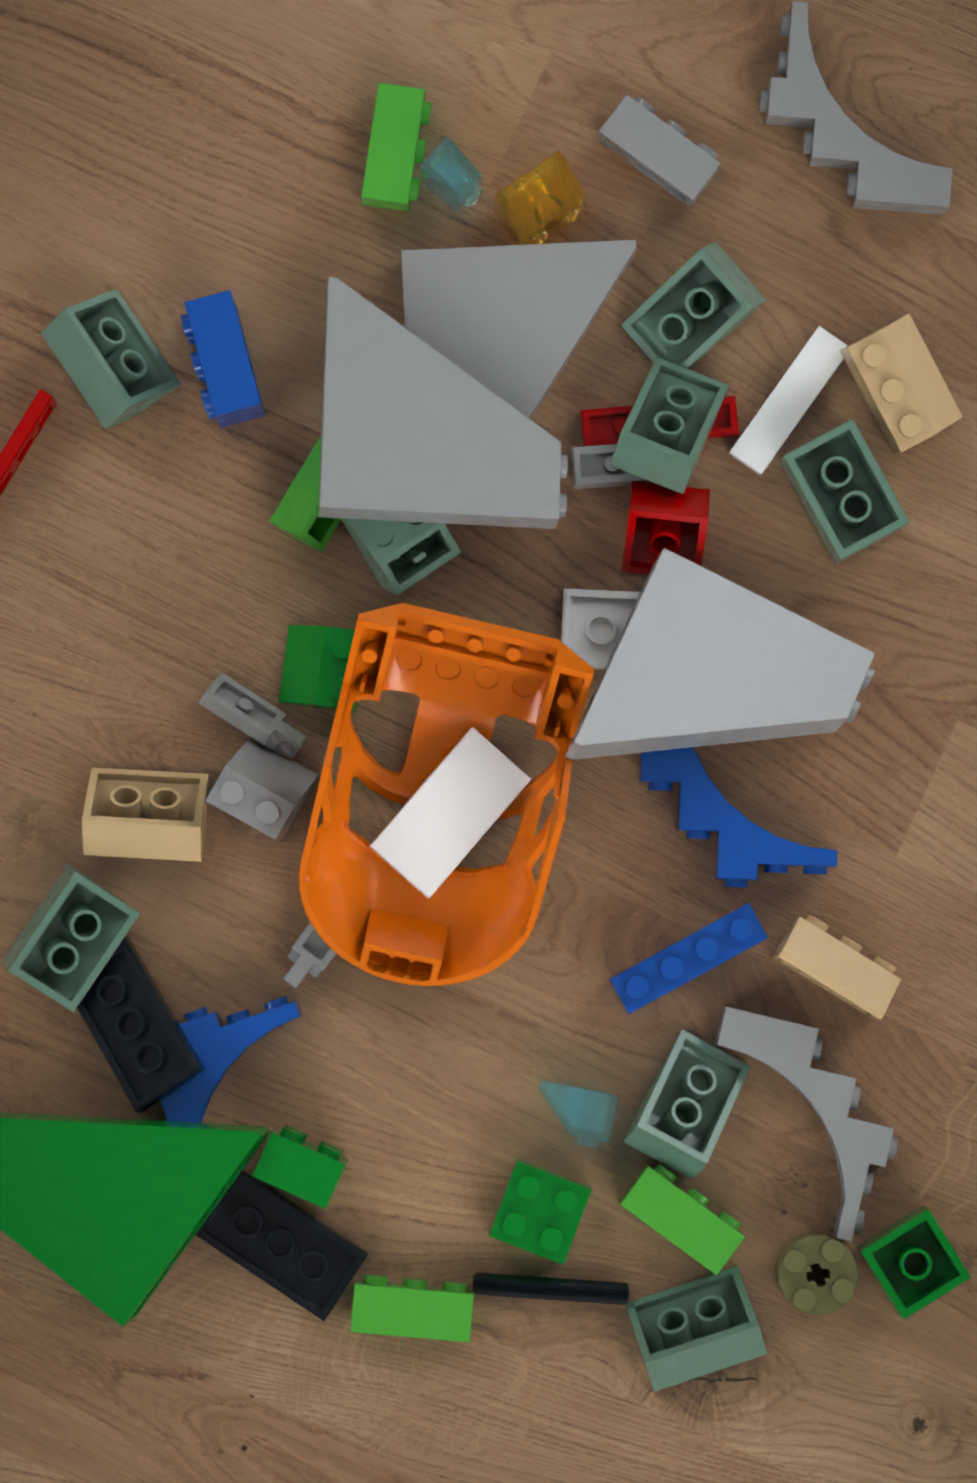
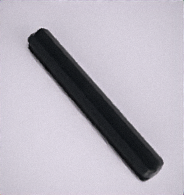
(550, 1288)

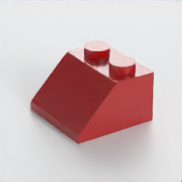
(664, 520)

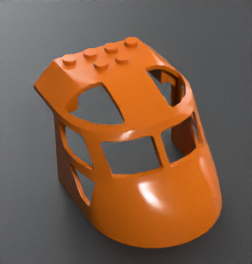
(464, 680)

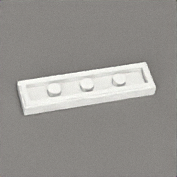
(789, 401)

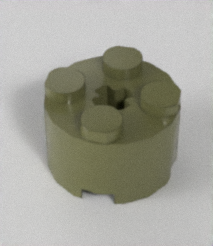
(836, 1285)

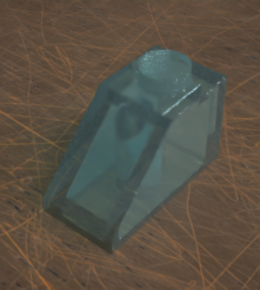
(451, 176)
(582, 1111)

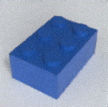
(222, 359)

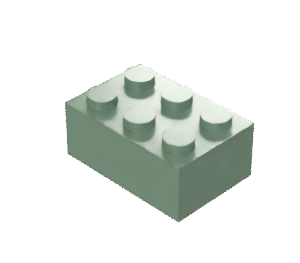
(844, 491)

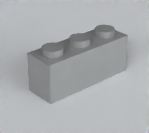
(659, 150)

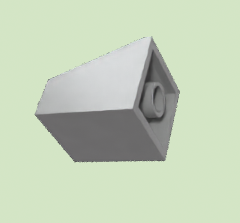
(263, 789)

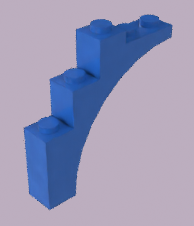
(738, 841)
(218, 1049)

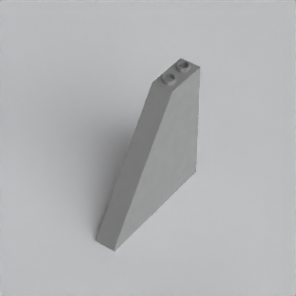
(511, 309)
(420, 435)
(715, 669)

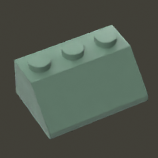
(110, 358)
(70, 938)
(696, 1328)

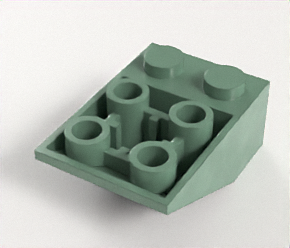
(402, 551)

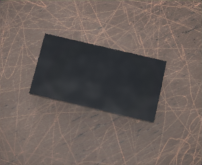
(137, 1030)
(282, 1245)

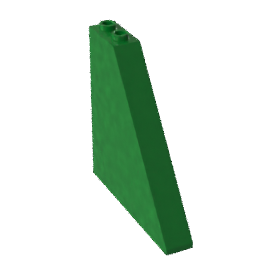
(114, 1196)

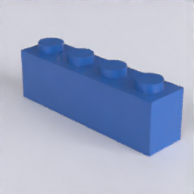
(688, 958)

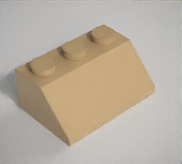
(901, 384)
(145, 814)
(838, 966)

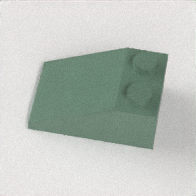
(694, 309)
(669, 425)
(687, 1105)

